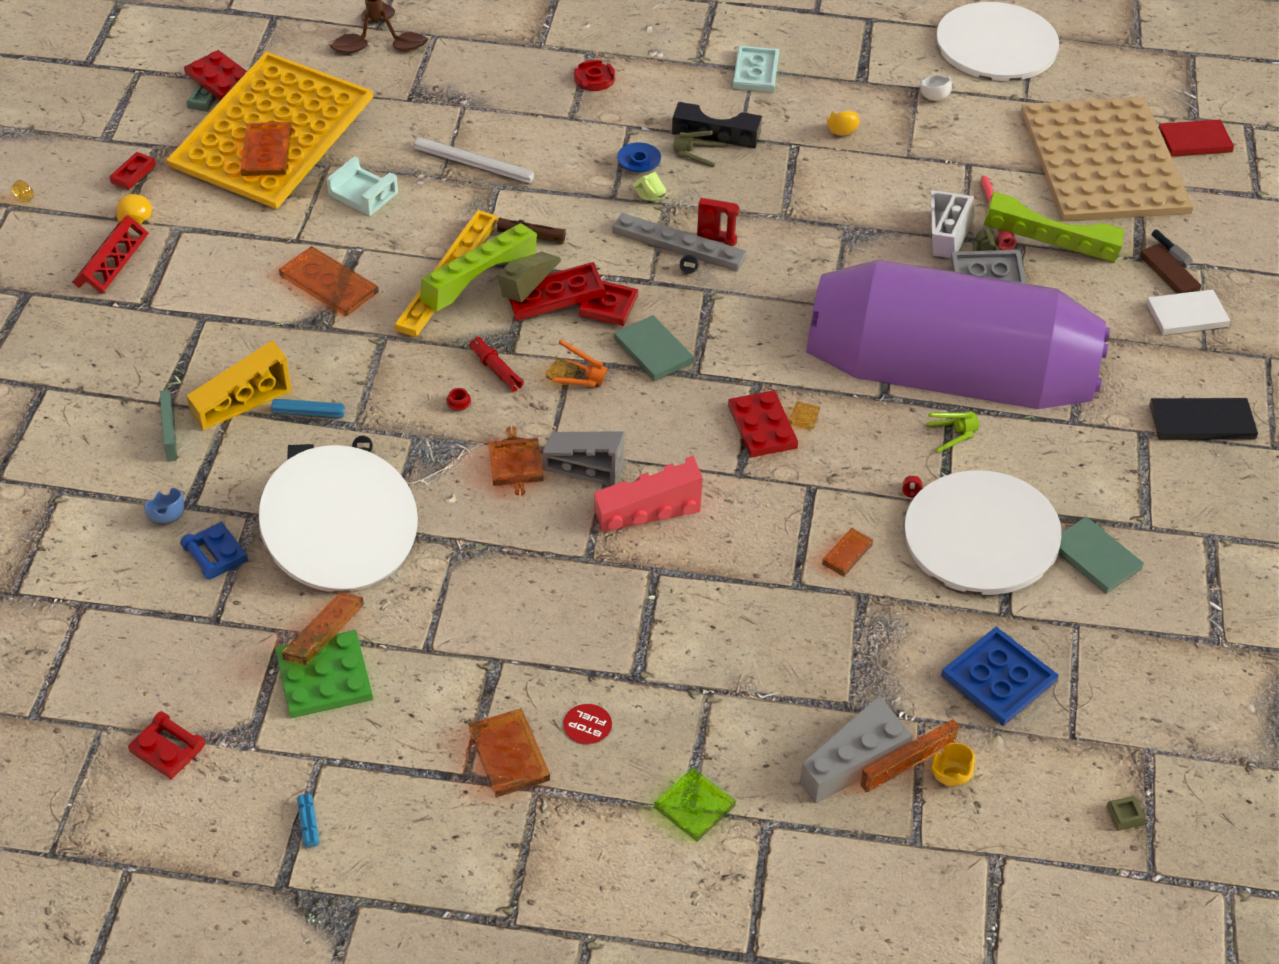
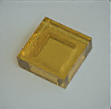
(562, 369)
(804, 415)

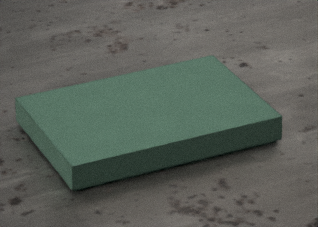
(653, 348)
(1098, 555)

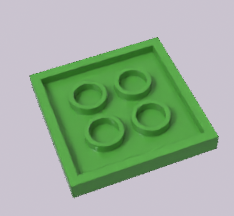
(329, 680)

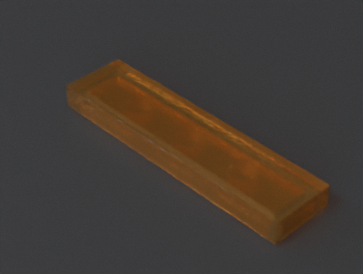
(322, 628)
(909, 756)

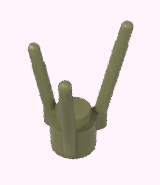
(684, 143)
(985, 241)

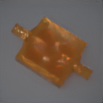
(515, 461)

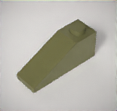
(525, 274)

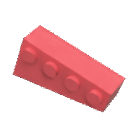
(650, 497)

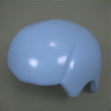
(165, 508)

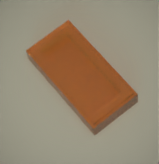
(847, 552)

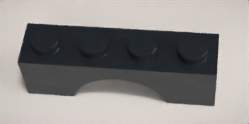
(739, 130)

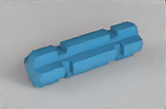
(308, 820)

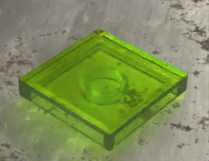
(694, 804)

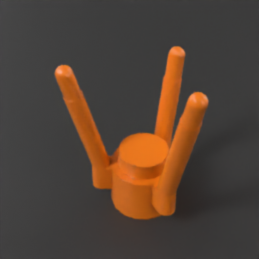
(594, 373)

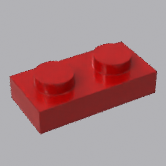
(132, 170)

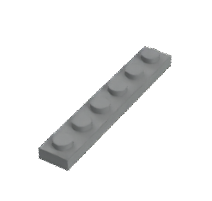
(679, 241)

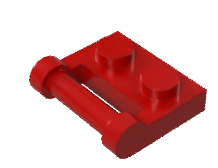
(710, 220)
(161, 752)

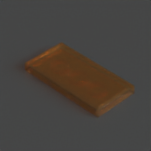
(328, 280)

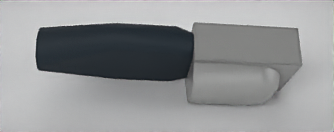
(1179, 254)

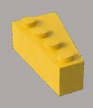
(241, 387)

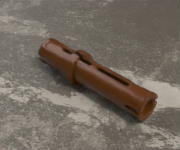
(543, 232)

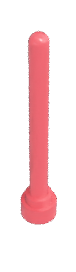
(1005, 239)

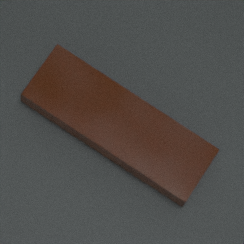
(1170, 269)

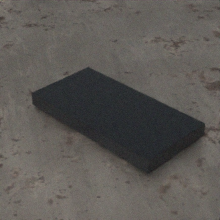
(1203, 418)

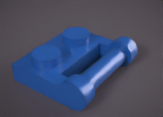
(221, 546)

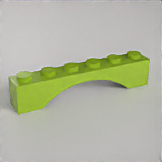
(1093, 240)
(447, 282)

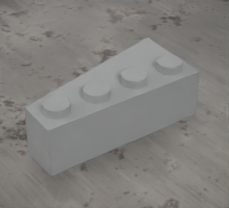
(856, 746)

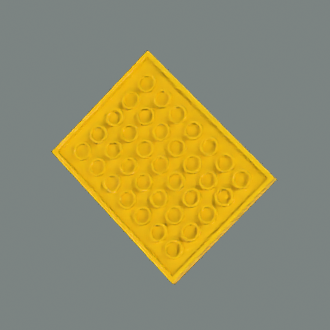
(271, 92)

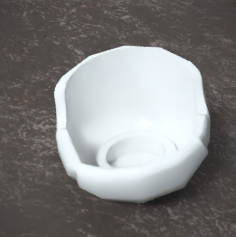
(936, 87)

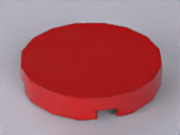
(594, 75)

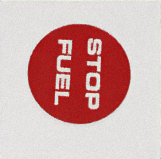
(587, 724)

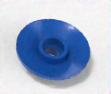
(639, 157)

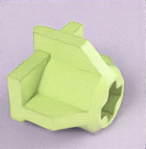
(650, 187)

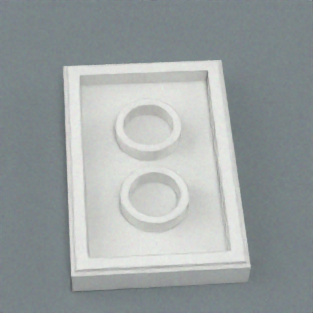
(1188, 312)

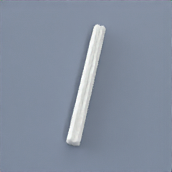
(474, 160)

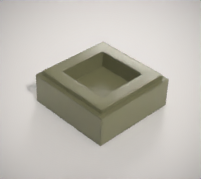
(1126, 813)

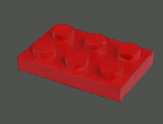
(215, 73)
(762, 423)

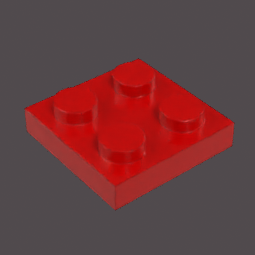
(613, 307)

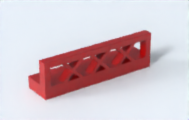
(103, 252)

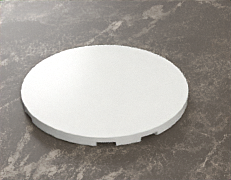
(997, 41)
(337, 518)
(982, 532)

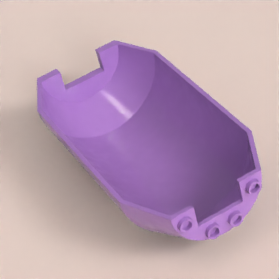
(958, 334)

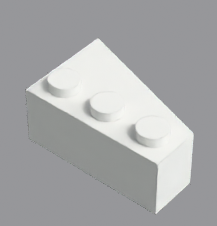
(950, 221)

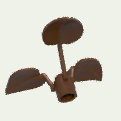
(376, 11)

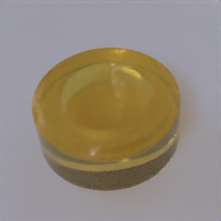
(22, 191)

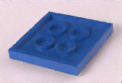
(999, 676)

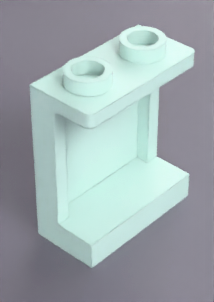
(361, 188)

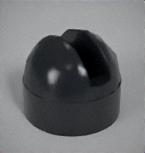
(690, 259)
(363, 439)

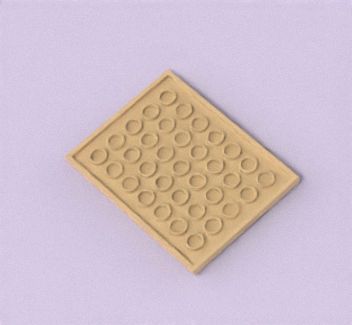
(1105, 159)

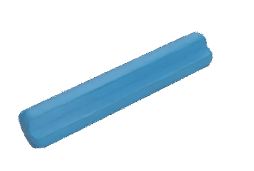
(308, 408)

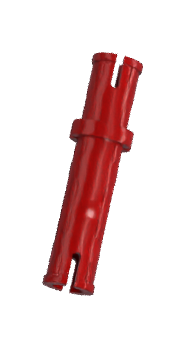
(490, 358)

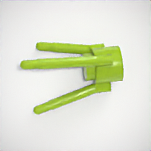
(965, 423)

